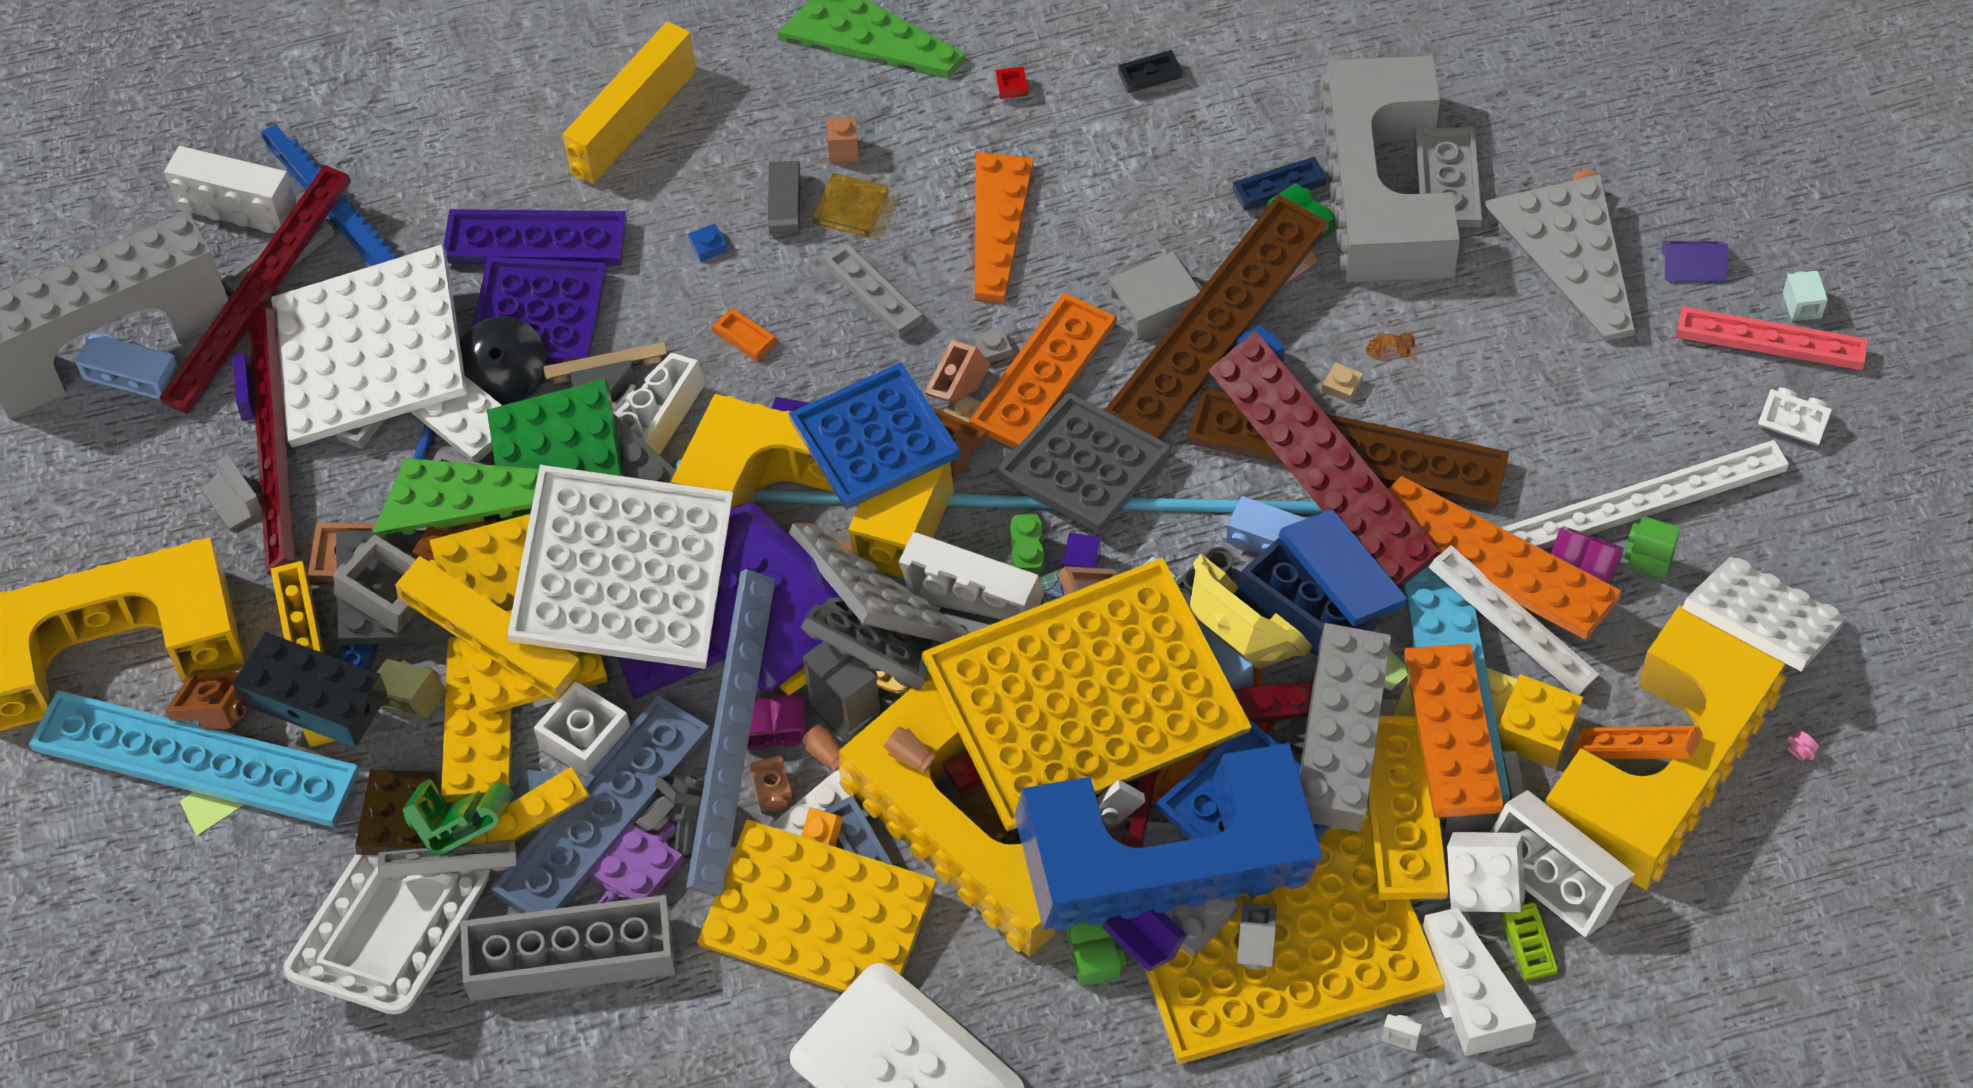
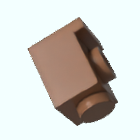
(771, 784)

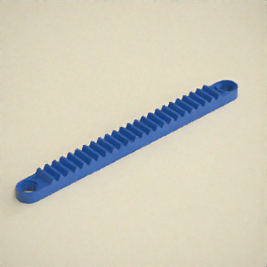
(343, 213)

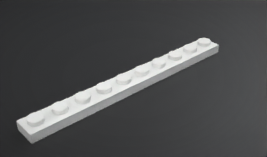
(1655, 495)

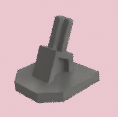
(686, 796)

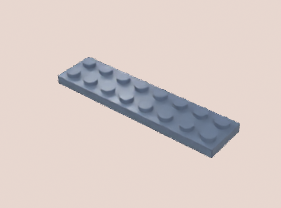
(619, 792)

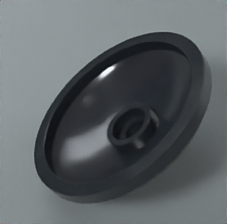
(516, 370)

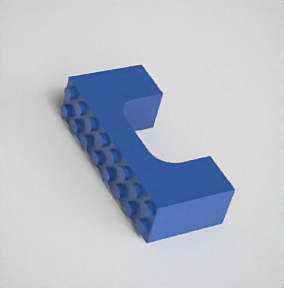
(1091, 877)

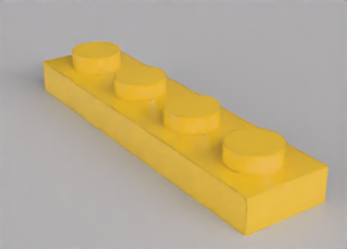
(537, 808)

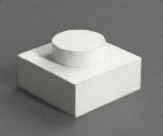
(1401, 1032)

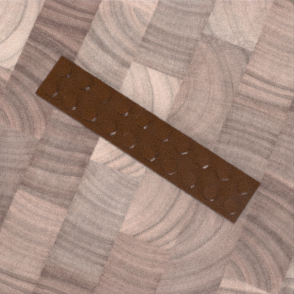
(1218, 317)
(1439, 464)

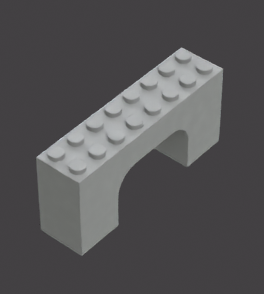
(1382, 230)
(153, 268)

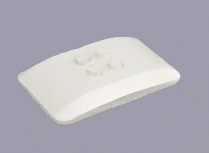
(382, 936)
(894, 1038)

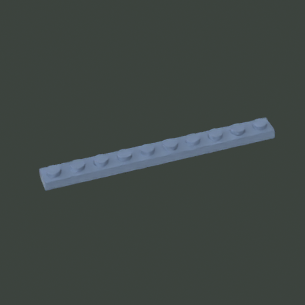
(731, 734)

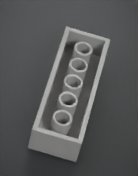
(1343, 725)
(567, 947)

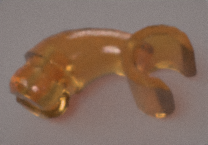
(1383, 341)

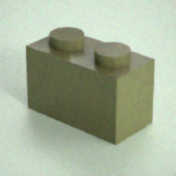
(411, 689)

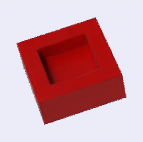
(1011, 82)

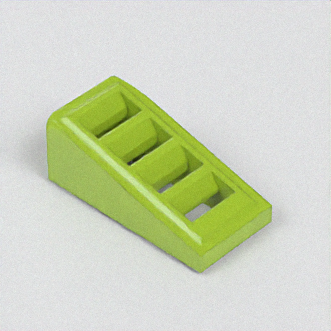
(1525, 922)

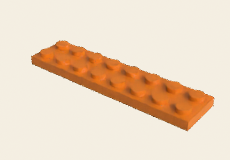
(1512, 564)

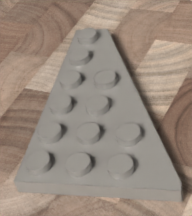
(1574, 245)
(870, 593)

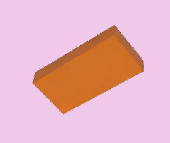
(744, 335)

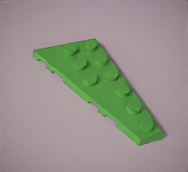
(868, 33)
(453, 495)

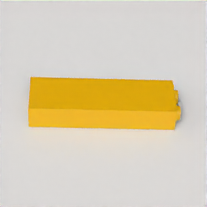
(629, 102)

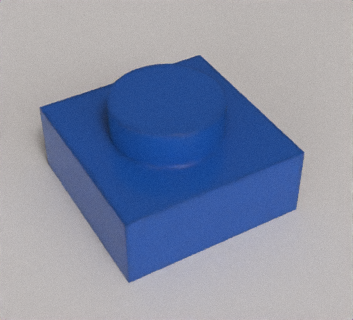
(707, 242)

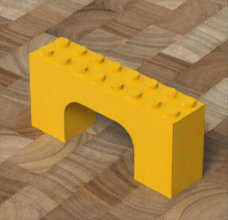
(751, 446)
(170, 589)
(1725, 693)
(906, 800)

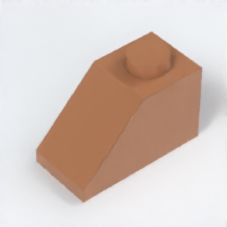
(958, 372)

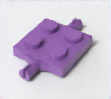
(637, 864)

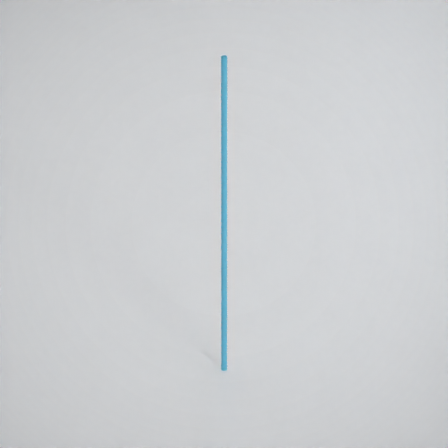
(1021, 501)

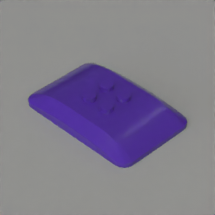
(765, 548)

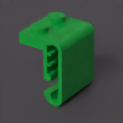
(450, 826)

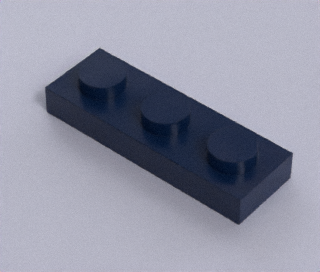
(1262, 187)

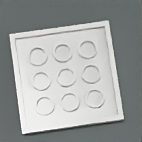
(1765, 612)

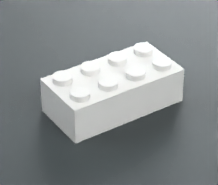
(230, 189)
(1564, 865)

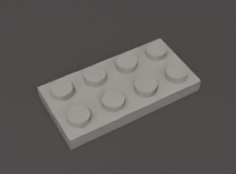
(1449, 164)

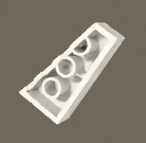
(663, 400)
(967, 580)
(1475, 989)

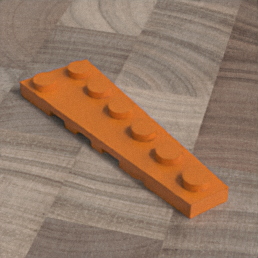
(999, 208)

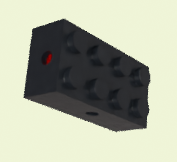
(310, 689)

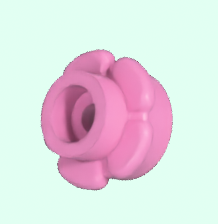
(1802, 746)

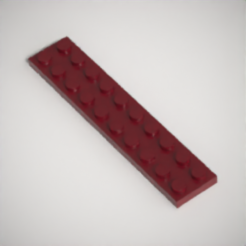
(1322, 458)

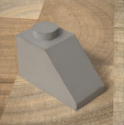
(1257, 935)

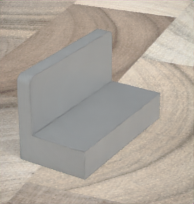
(232, 496)

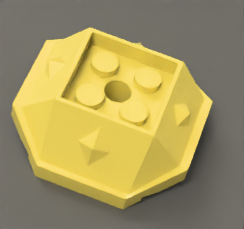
(1239, 626)

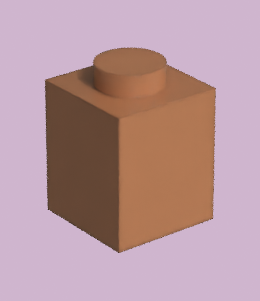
(842, 139)

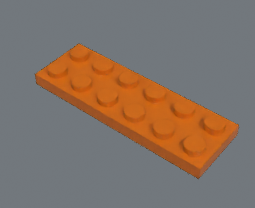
(1043, 370)
(1453, 731)

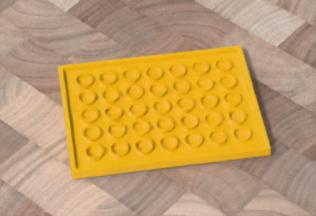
(1086, 688)
(1331, 960)

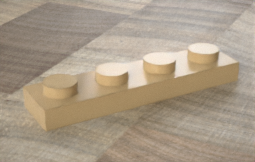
(647, 354)

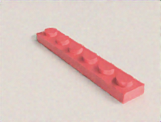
(1772, 338)

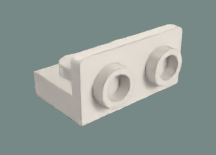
(1795, 416)

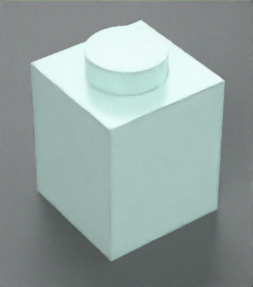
(1804, 295)

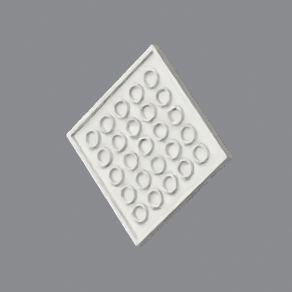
(368, 346)
(621, 567)

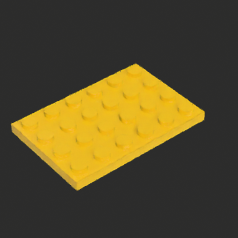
(491, 564)
(814, 909)

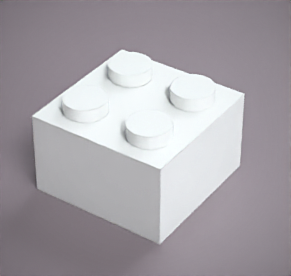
(581, 728)
(1486, 871)

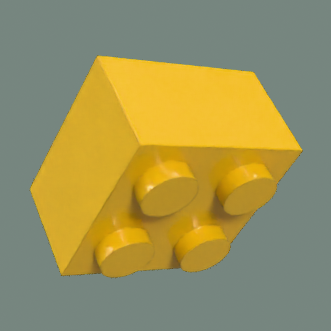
(1538, 721)

